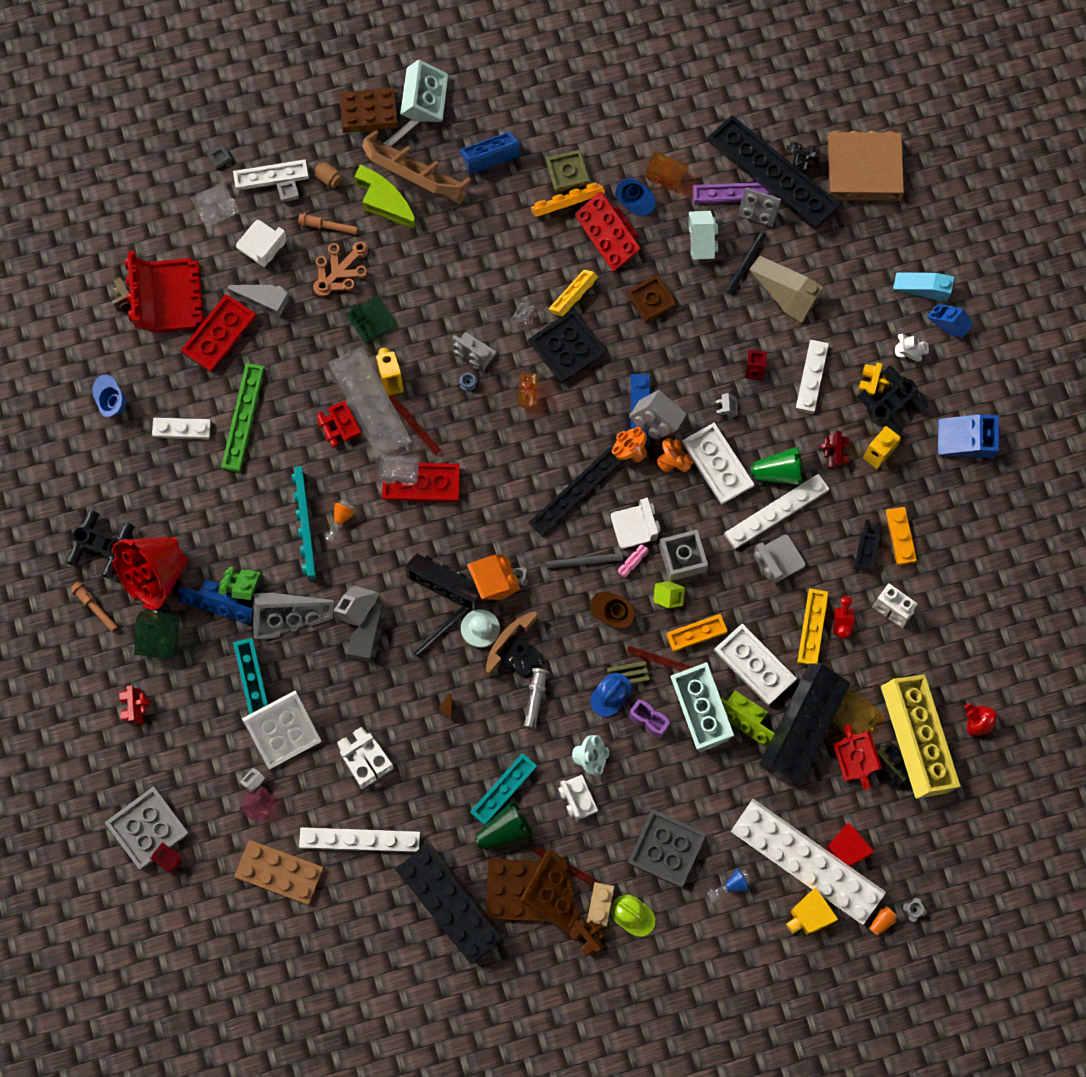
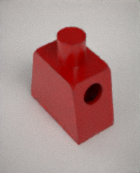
(849, 846)

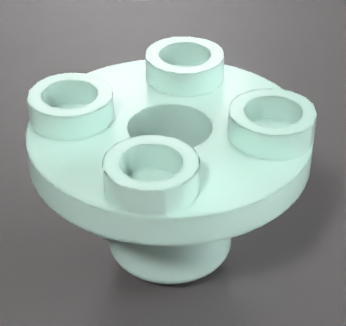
(480, 628)
(591, 755)

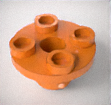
(630, 445)
(674, 456)

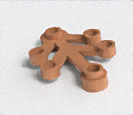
(339, 271)

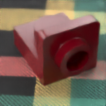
(756, 365)
(166, 857)

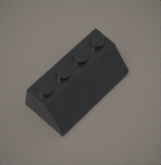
(442, 581)

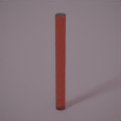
(414, 425)
(657, 659)
(571, 869)

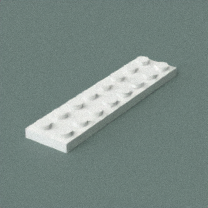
(808, 861)

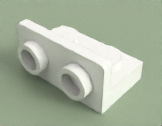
(578, 798)

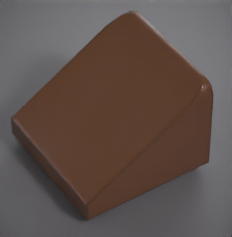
(446, 707)

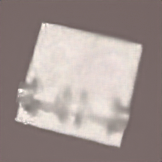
(214, 205)

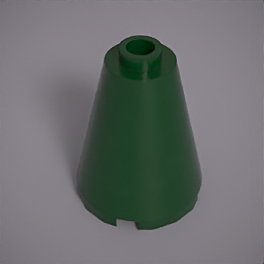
(504, 829)

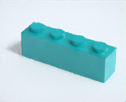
(250, 674)

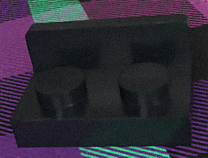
(893, 765)

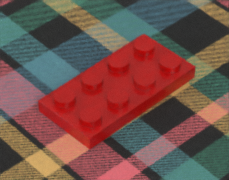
(218, 333)
(435, 484)

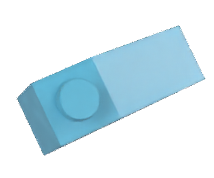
(926, 285)

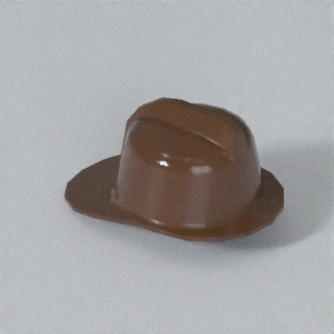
(612, 609)

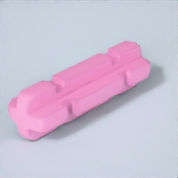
(633, 561)

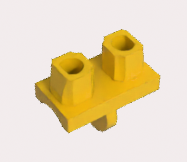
(873, 372)

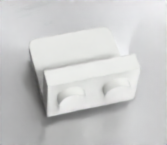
(261, 242)
(635, 525)

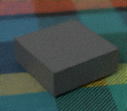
(219, 157)

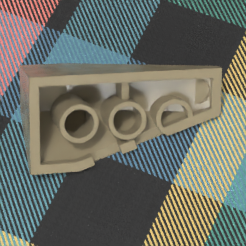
(788, 288)

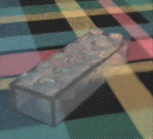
(370, 404)

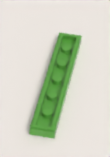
(243, 418)

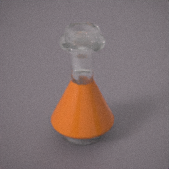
(342, 512)

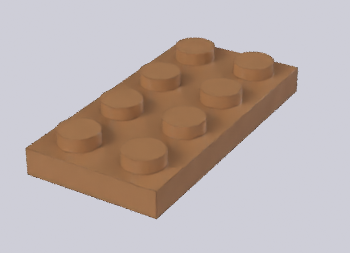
(278, 872)

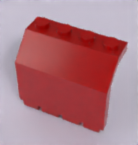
(164, 294)

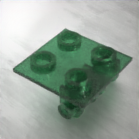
(370, 319)

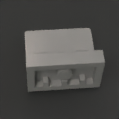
(473, 351)

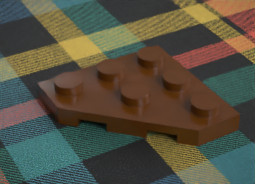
(552, 893)

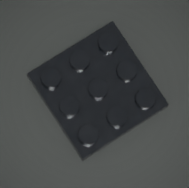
(567, 346)

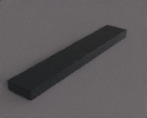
(575, 492)

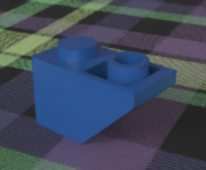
(951, 320)

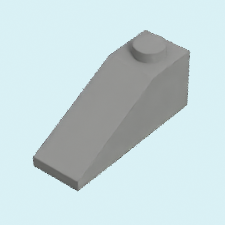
(264, 297)

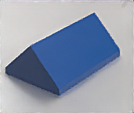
(490, 152)

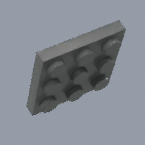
(666, 848)

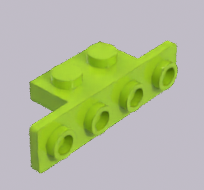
(747, 717)

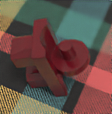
(832, 450)

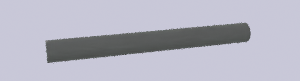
(584, 560)

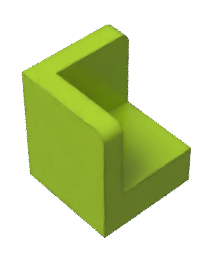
(669, 594)

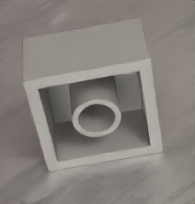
(657, 415)
(683, 555)

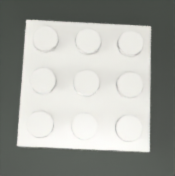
(281, 730)

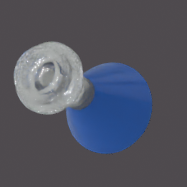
(737, 882)

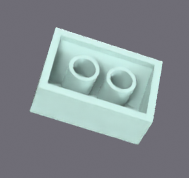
(424, 93)

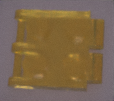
(857, 712)

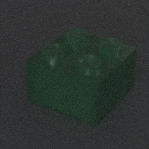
(156, 634)

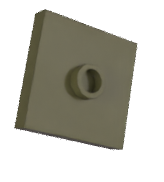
(567, 171)

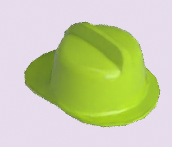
(632, 915)

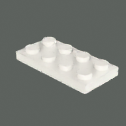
(717, 463)
(755, 664)

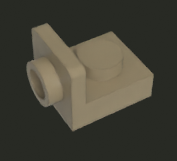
(121, 292)

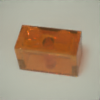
(666, 171)

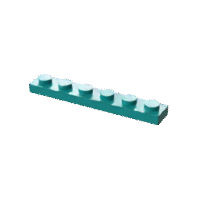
(303, 516)

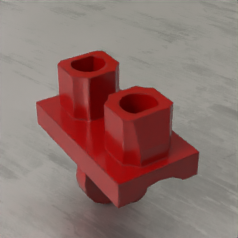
(136, 705)

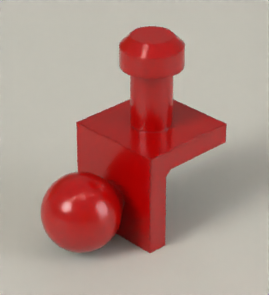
(844, 619)

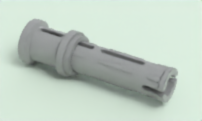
(537, 689)

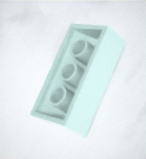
(702, 707)

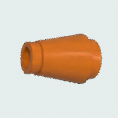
(883, 921)

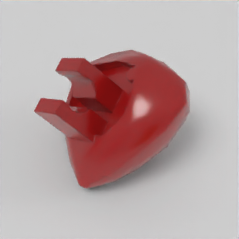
(980, 719)

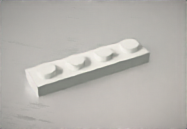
(270, 175)
(811, 376)

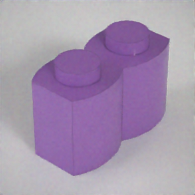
(644, 716)

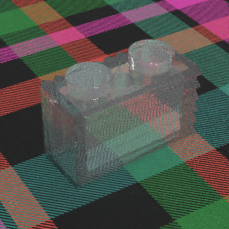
(399, 468)

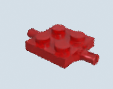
(857, 756)

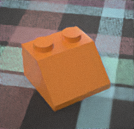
(494, 577)

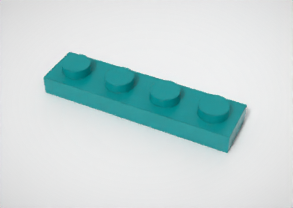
(503, 789)

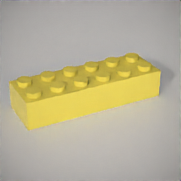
(920, 736)

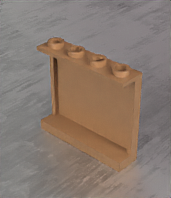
(865, 165)

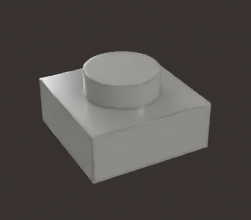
(288, 191)
(252, 780)

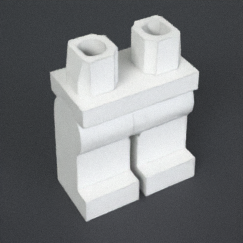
(897, 602)
(359, 752)

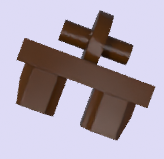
(582, 929)

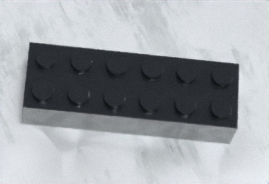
(804, 724)
(450, 903)

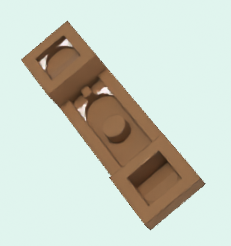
(524, 624)

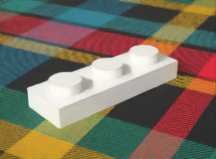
(181, 428)

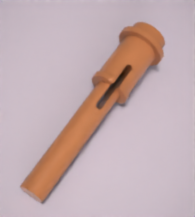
(316, 222)
(88, 600)

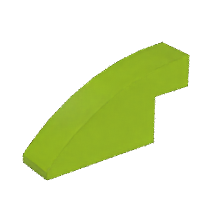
(383, 198)

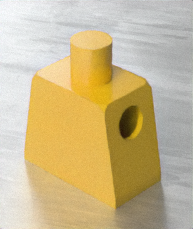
(389, 368)
(883, 445)
(811, 914)

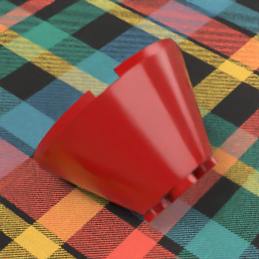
(149, 568)

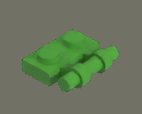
(244, 583)

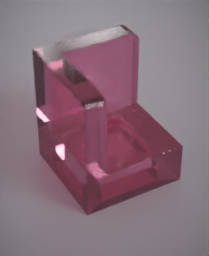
(257, 803)

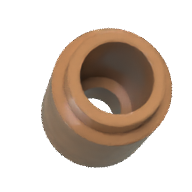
(328, 174)

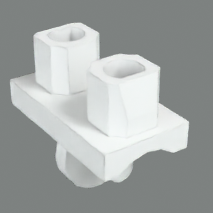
(911, 348)

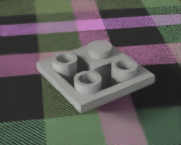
(355, 605)

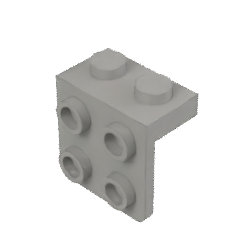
(779, 558)

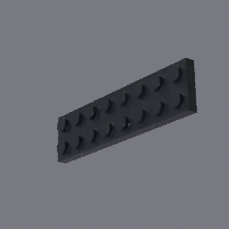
(773, 172)

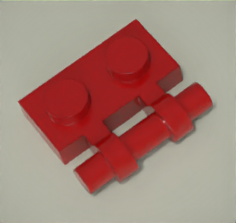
(344, 421)

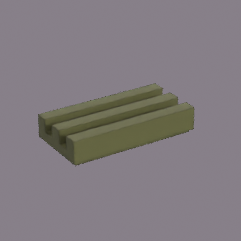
(632, 666)

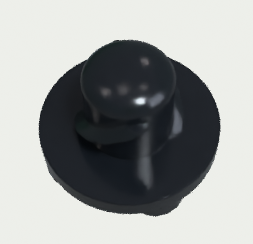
(803, 155)

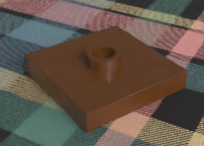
(651, 298)

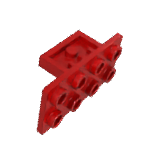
(608, 230)

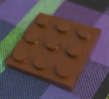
(368, 110)
(505, 887)

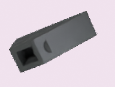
(363, 639)

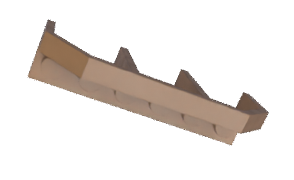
(414, 170)

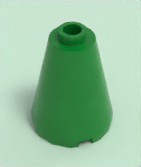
(780, 468)

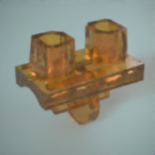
(528, 390)

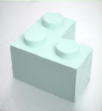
(703, 231)

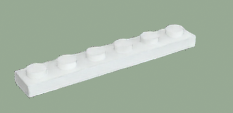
(776, 511)
(359, 840)

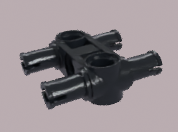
(892, 400)
(96, 542)

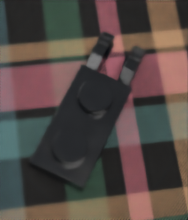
(867, 548)

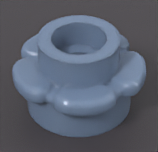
(468, 377)

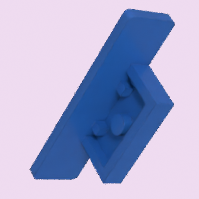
(211, 600)

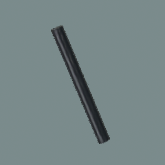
(745, 263)
(440, 630)

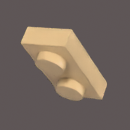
(600, 903)

